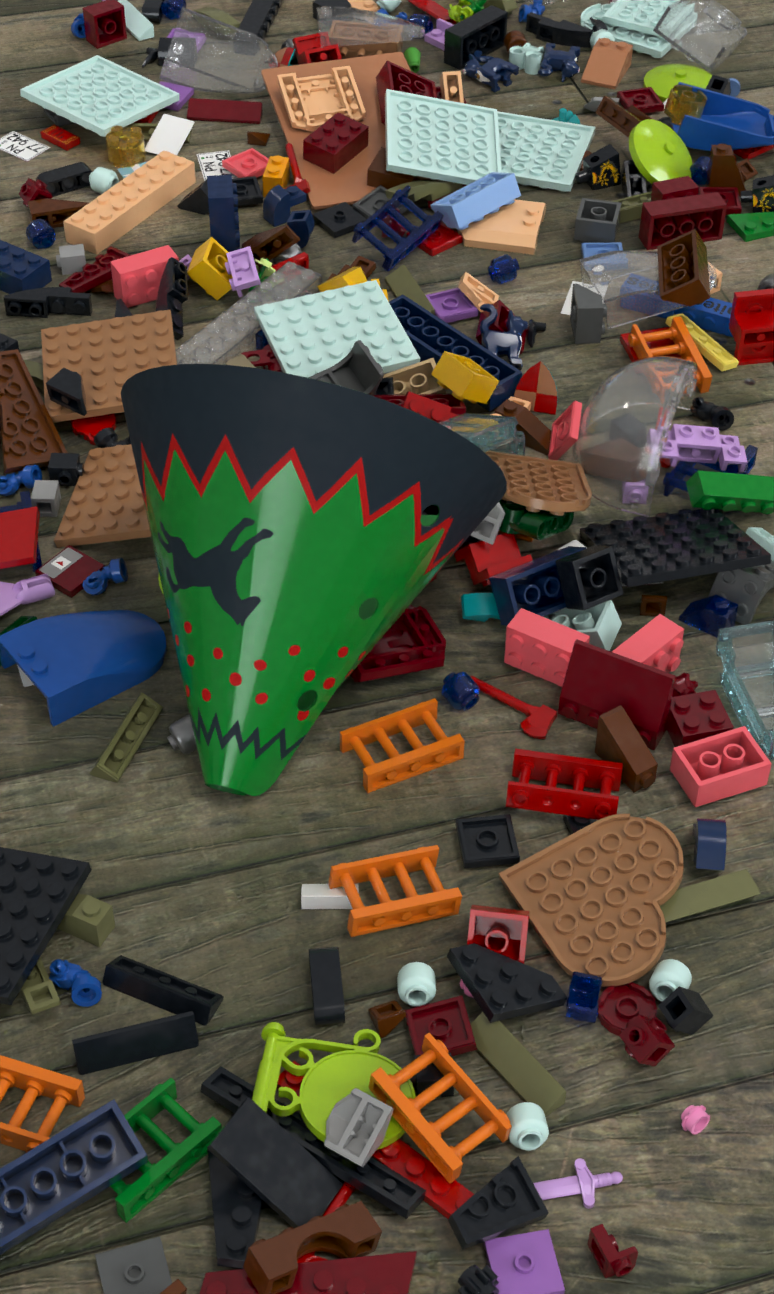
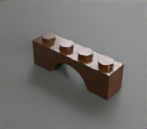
(345, 1232)

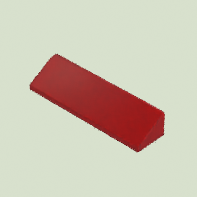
(433, 9)

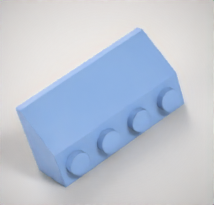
(477, 199)

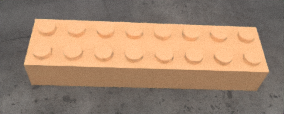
(129, 202)

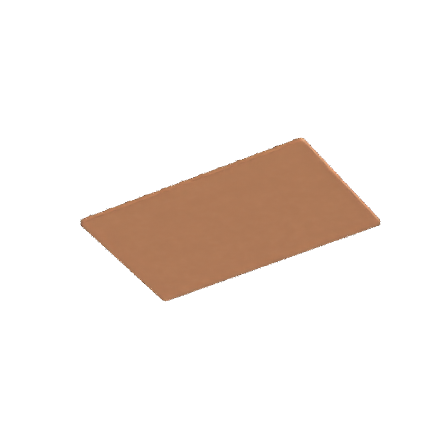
(350, 181)

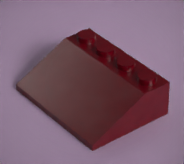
(403, 80)
(604, 680)

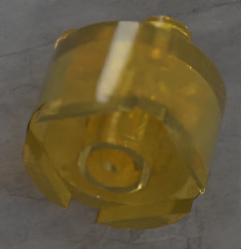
(684, 102)
(125, 146)

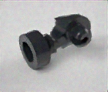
(719, 416)
(109, 438)

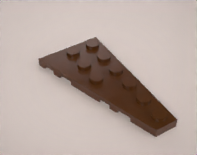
(25, 423)

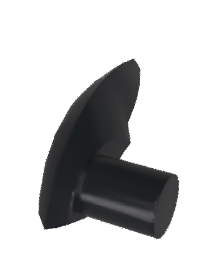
(597, 25)
(152, 56)
(532, 330)

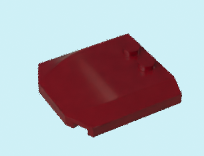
(407, 647)

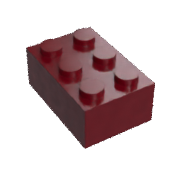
(335, 142)

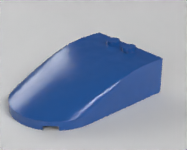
(727, 122)
(85, 656)

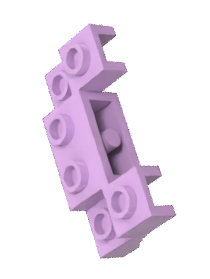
(704, 446)

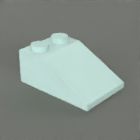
(598, 622)

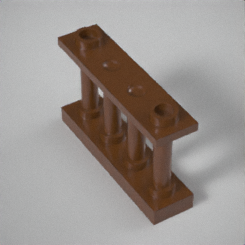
(620, 117)

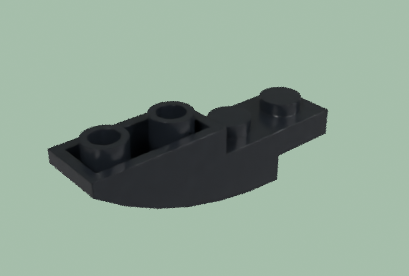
(556, 32)
(173, 292)
(42, 301)

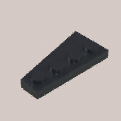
(234, 1214)

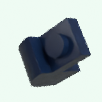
(278, 203)
(302, 224)
(710, 844)

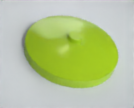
(667, 76)
(658, 151)

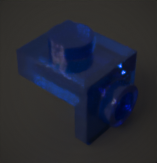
(583, 997)

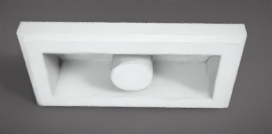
(322, 897)

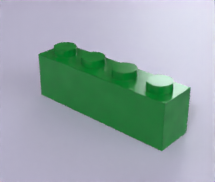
(731, 492)

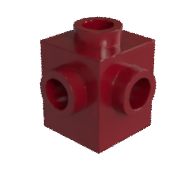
(34, 190)
(646, 1040)

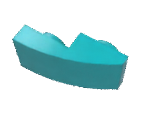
(479, 606)

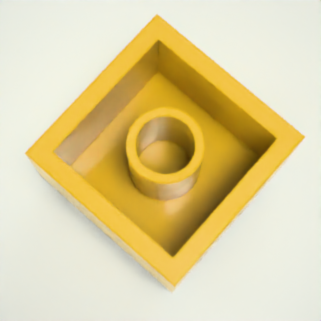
(209, 268)
(464, 378)

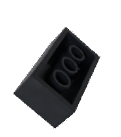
(480, 32)

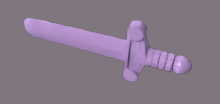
(581, 1183)

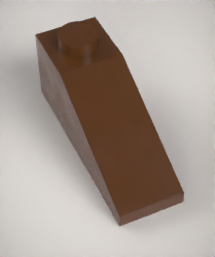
(53, 210)
(271, 242)
(536, 433)

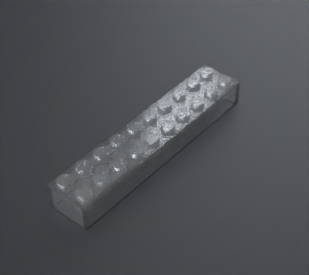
(236, 327)

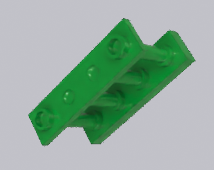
(179, 1156)

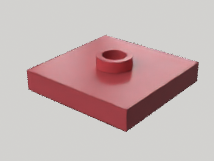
(246, 164)
(565, 431)

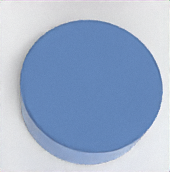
(735, 87)

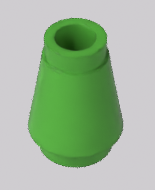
(413, 58)

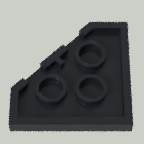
(503, 984)

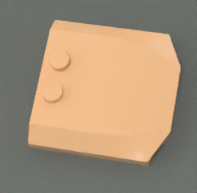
(317, 98)
(509, 229)

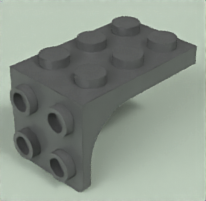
(355, 371)
(744, 588)

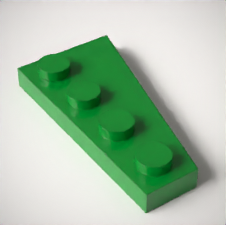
(752, 225)

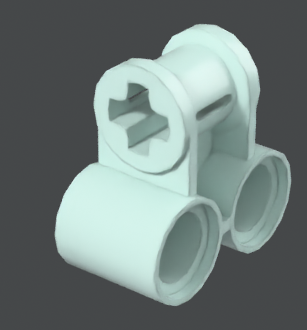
(527, 57)

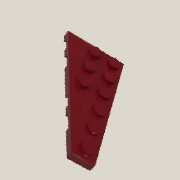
(353, 1275)

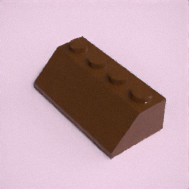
(684, 270)

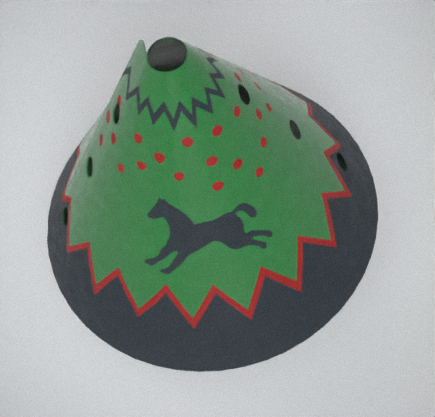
(288, 541)

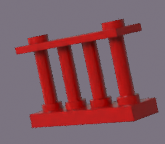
(564, 770)

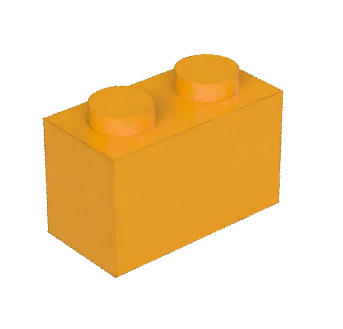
(276, 173)

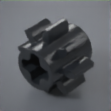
(478, 1281)

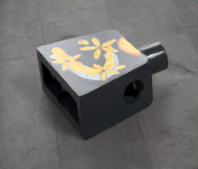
(601, 169)
(761, 195)

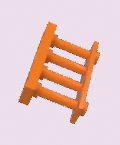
(683, 346)
(406, 765)
(400, 912)
(36, 1082)
(428, 1134)

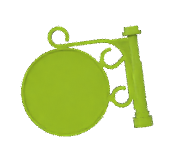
(325, 1080)

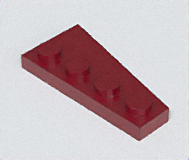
(94, 273)

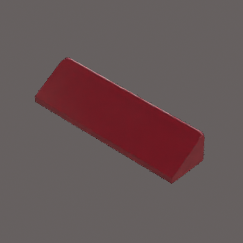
(225, 111)

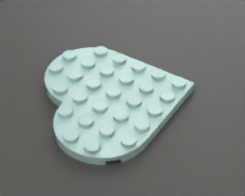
(641, 43)

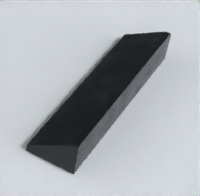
(161, 989)
(135, 1043)

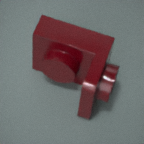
(607, 1254)

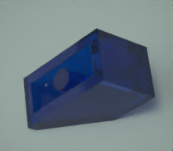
(710, 614)

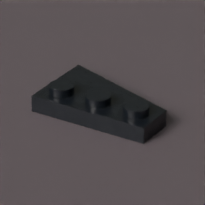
(499, 1207)

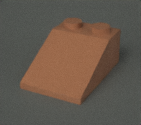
(607, 63)

